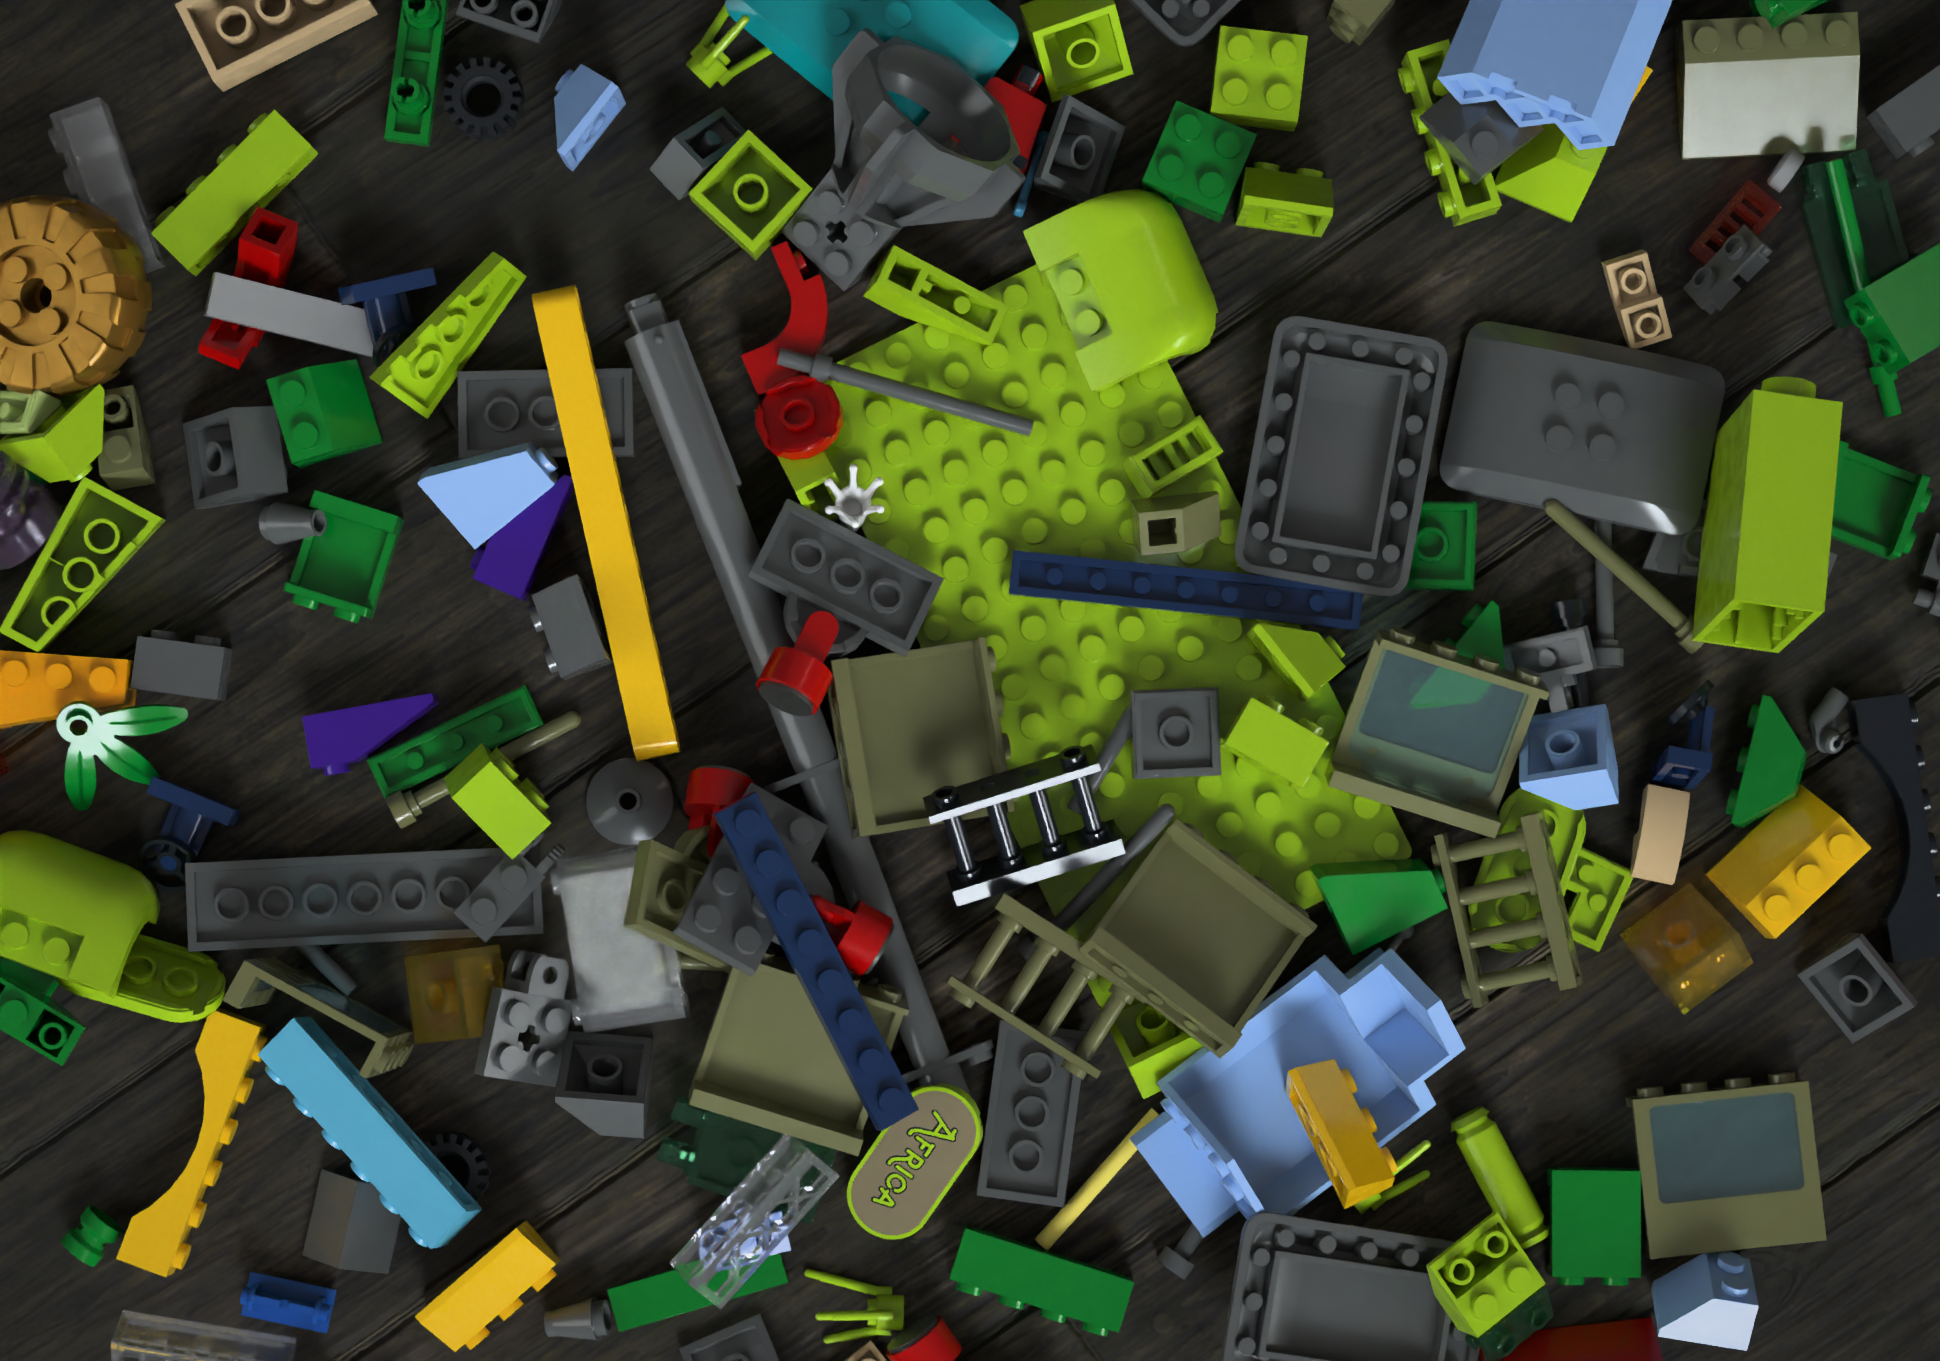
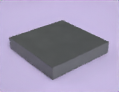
(1175, 732)

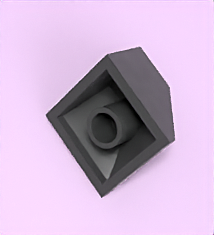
(1476, 134)
(606, 1082)

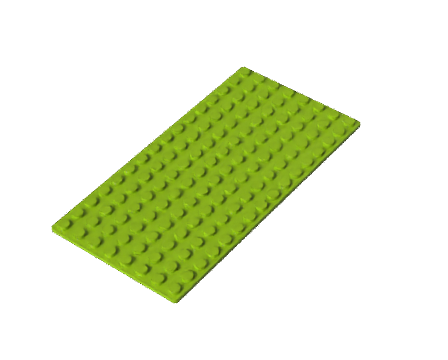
(974, 493)

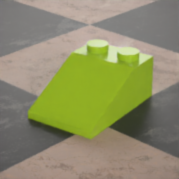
(1285, 200)

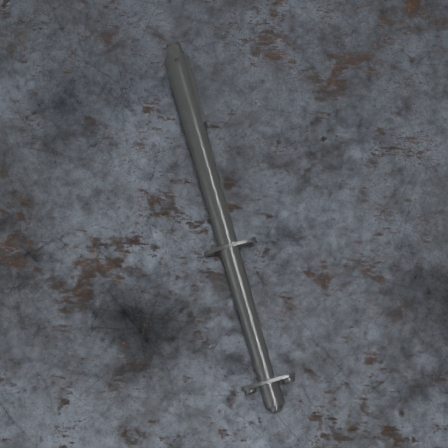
(711, 489)

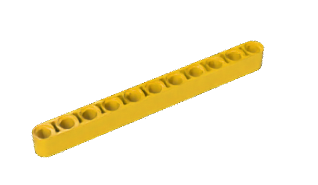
(606, 522)

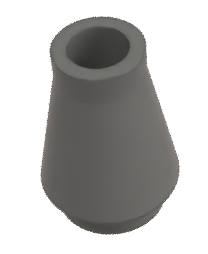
(288, 522)
(582, 1320)

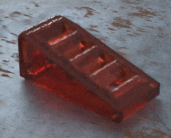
(1755, 196)

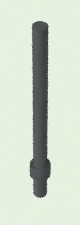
(823, 368)

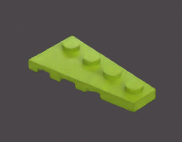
(442, 345)

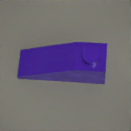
(519, 547)
(356, 732)

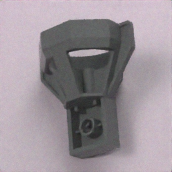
(899, 173)

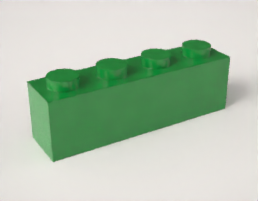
(1041, 1279)

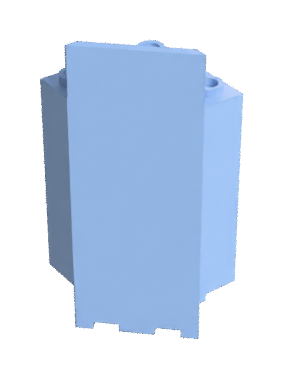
(1227, 1121)

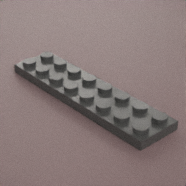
(343, 899)

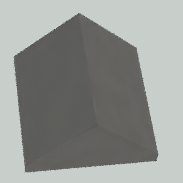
(1078, 152)
(1856, 987)
(351, 1225)

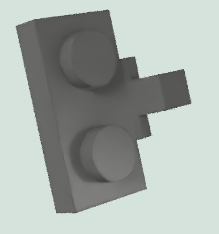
(1557, 660)

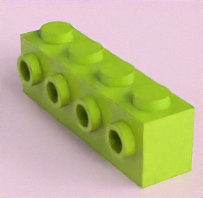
(1458, 195)
(227, 198)

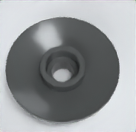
(652, 807)

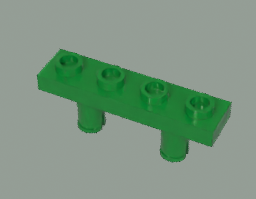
(416, 71)

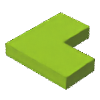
(1599, 894)

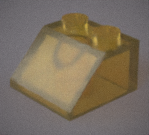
(1687, 948)
(452, 992)

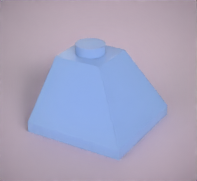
(583, 112)
(1571, 758)

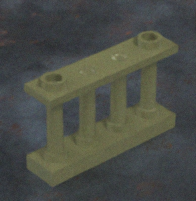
(1539, 880)
(1049, 942)

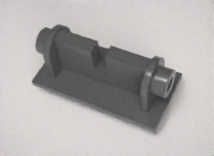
(1713, 284)

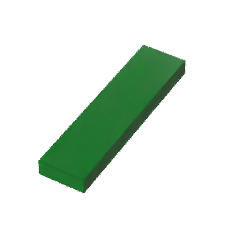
(454, 740)
(670, 1295)

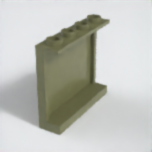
(914, 729)
(1198, 937)
(775, 1063)

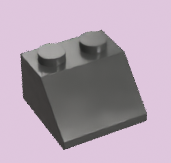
(235, 456)
(571, 628)

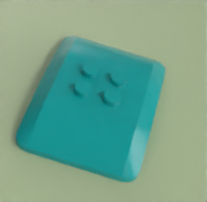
(816, 32)

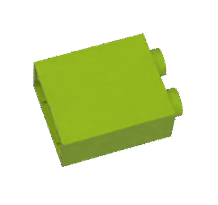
(1768, 518)

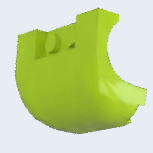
(1125, 283)
(70, 909)

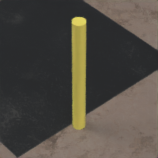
(1092, 1186)

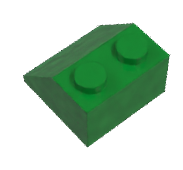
(324, 412)

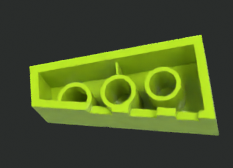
(79, 559)

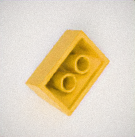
(1787, 862)
(1340, 1131)
(490, 1289)

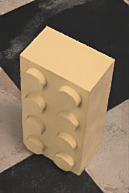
(254, 35)

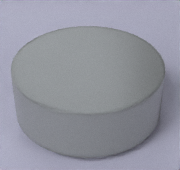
(1785, 169)

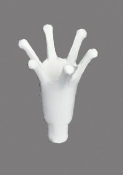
(853, 502)

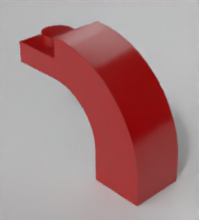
(265, 258)
(805, 327)

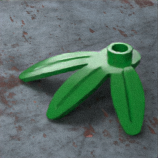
(101, 740)

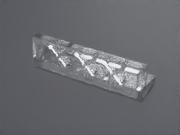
(748, 1215)
(174, 1339)

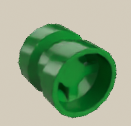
(89, 1239)

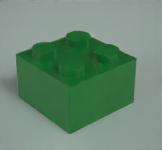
(1198, 161)

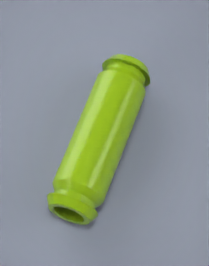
(1499, 1176)

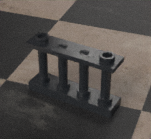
(1035, 862)

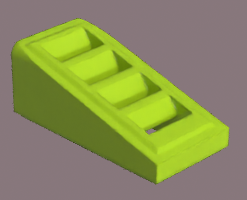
(1141, 476)

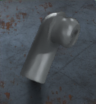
(1823, 722)

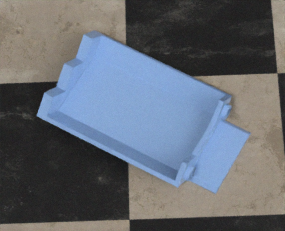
(1555, 61)

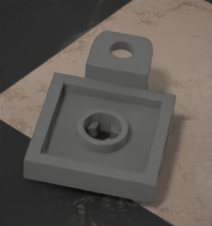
(526, 1004)

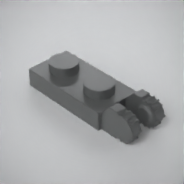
(505, 890)

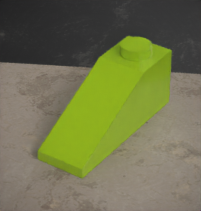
(934, 297)

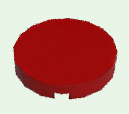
(799, 417)

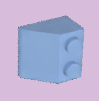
(1707, 1301)

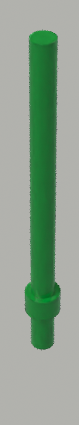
(1860, 274)

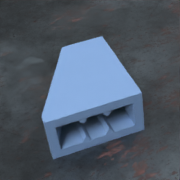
(489, 488)

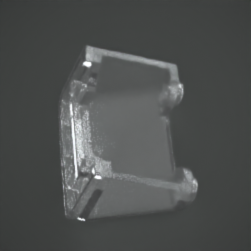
(617, 971)

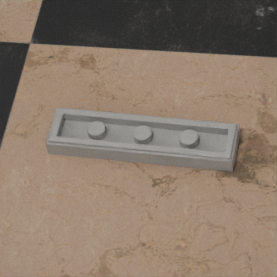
(288, 313)

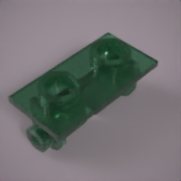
(1514, 1327)

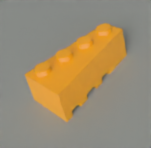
(41, 684)

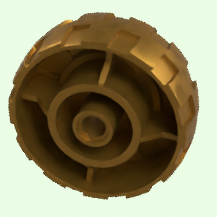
(67, 295)

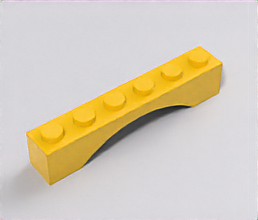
(226, 1056)

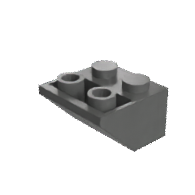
(517, 17)

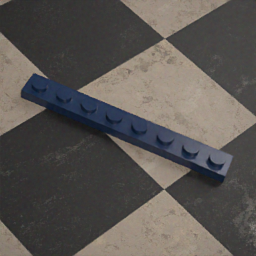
(1182, 590)
(816, 961)

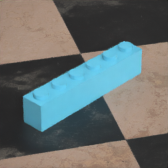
(369, 1133)

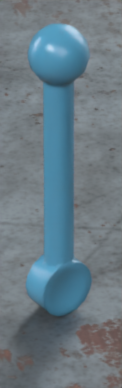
(1021, 203)

